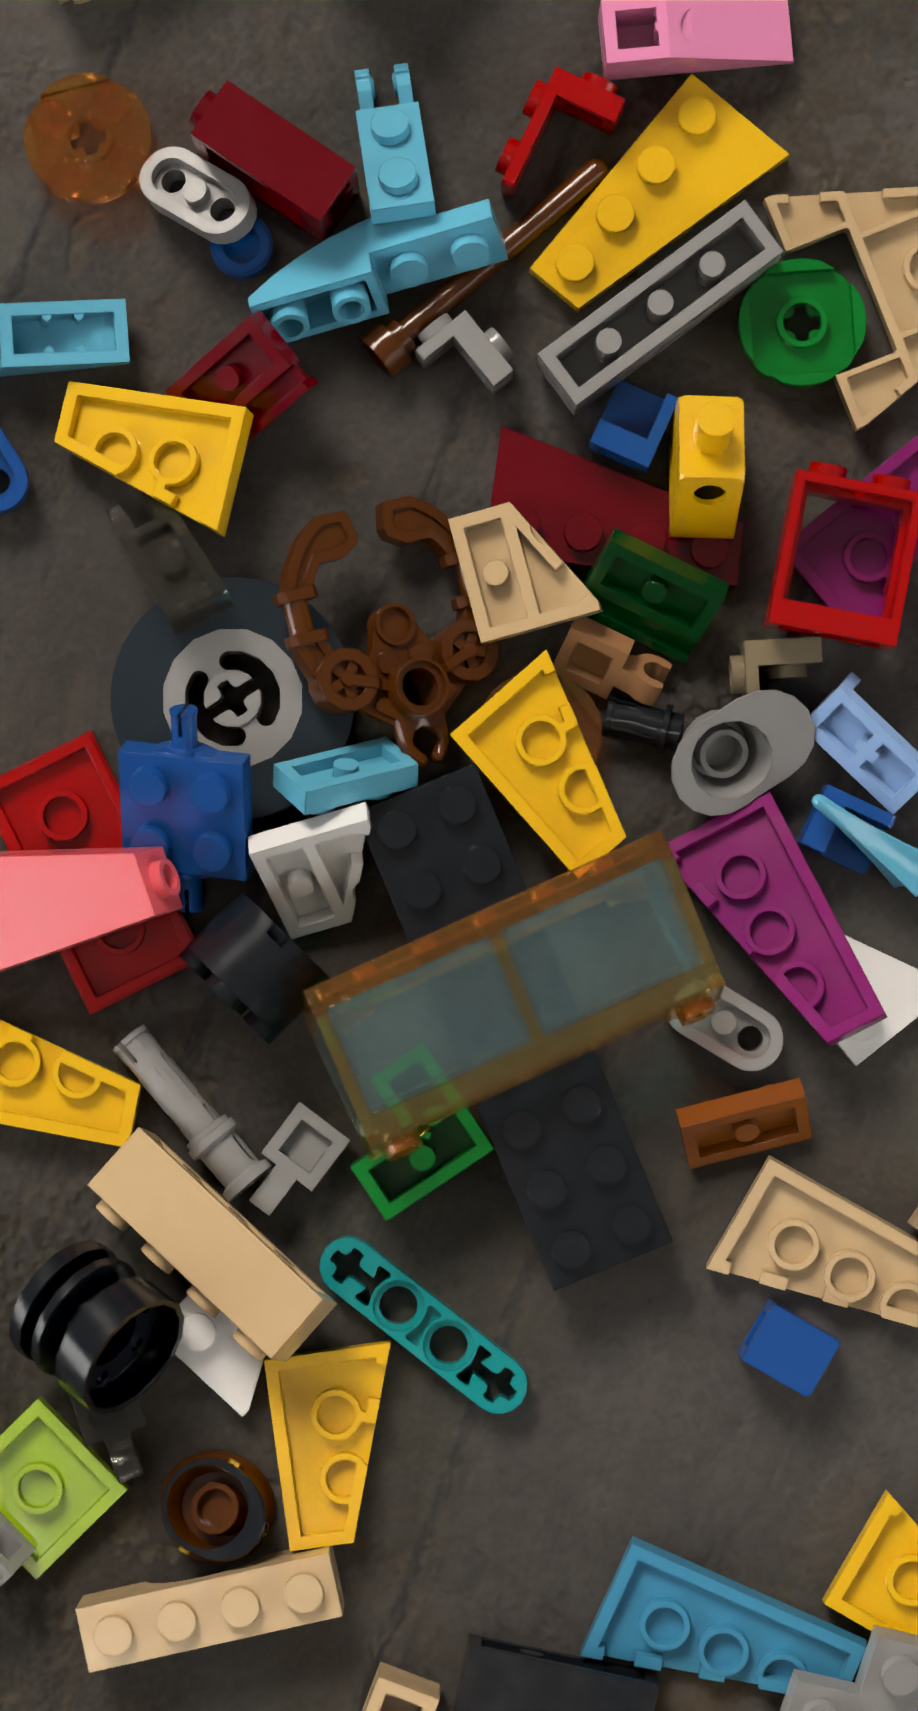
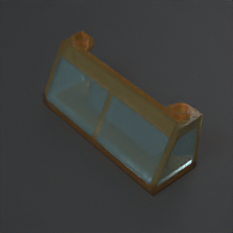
(512, 993)

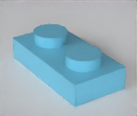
(345, 776)

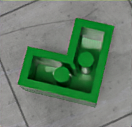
(447, 1150)

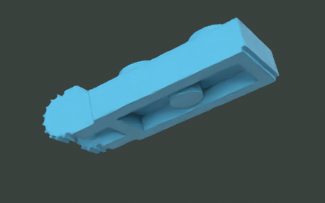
(393, 151)

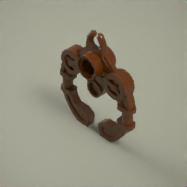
(396, 645)

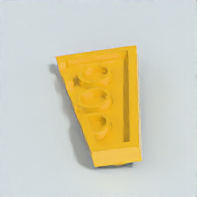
(669, 180)

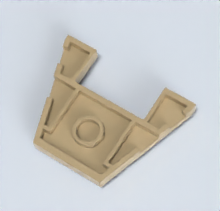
(885, 244)

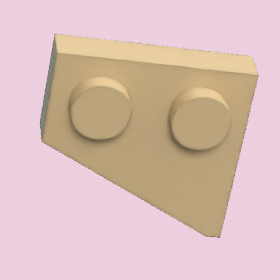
(514, 575)

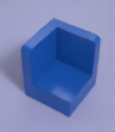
(632, 426)
(828, 841)
(788, 1347)

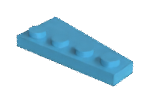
(703, 1623)

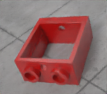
(883, 493)

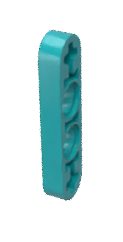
(418, 1330)

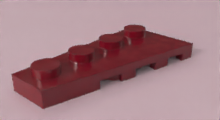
(581, 502)

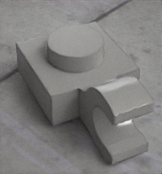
(302, 1152)

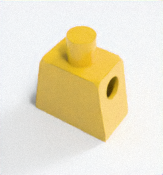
(706, 451)

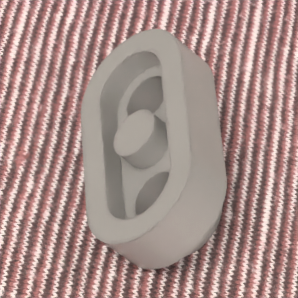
(202, 198)
(721, 1029)

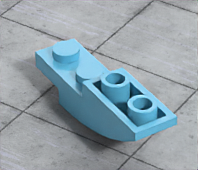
(356, 269)

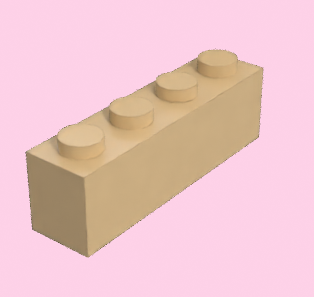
(211, 1246)

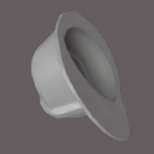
(741, 751)

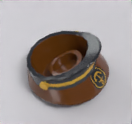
(216, 1506)

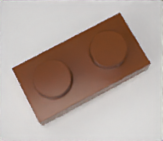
(744, 1123)

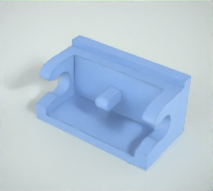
(866, 745)

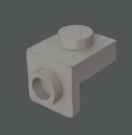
(483, 351)

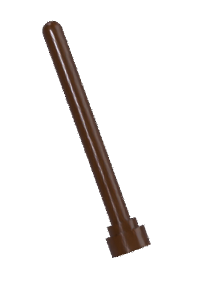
(395, 341)

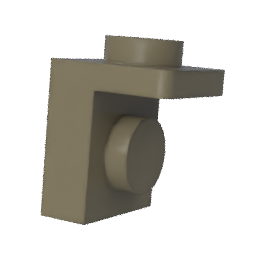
(784, 657)

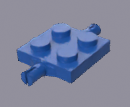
(189, 804)

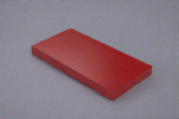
(74, 803)

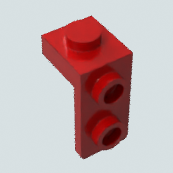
(584, 98)

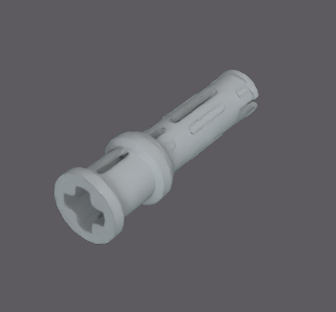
(209, 1135)

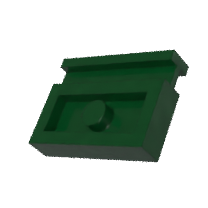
(653, 595)

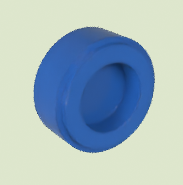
(247, 256)

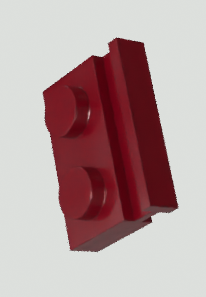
(248, 370)

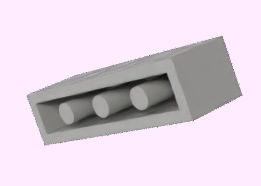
(659, 307)

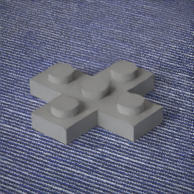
(883, 1682)

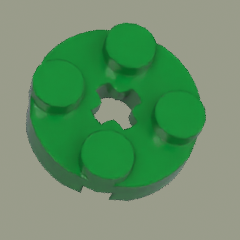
(825, 296)

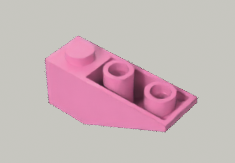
(691, 36)

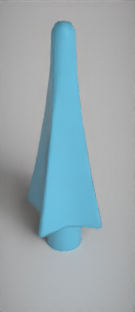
(890, 855)

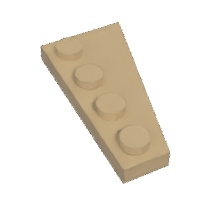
(820, 1245)

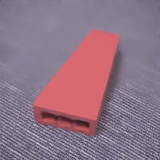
(77, 896)

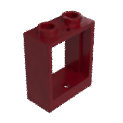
(274, 160)

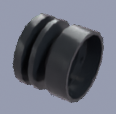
(96, 1326)

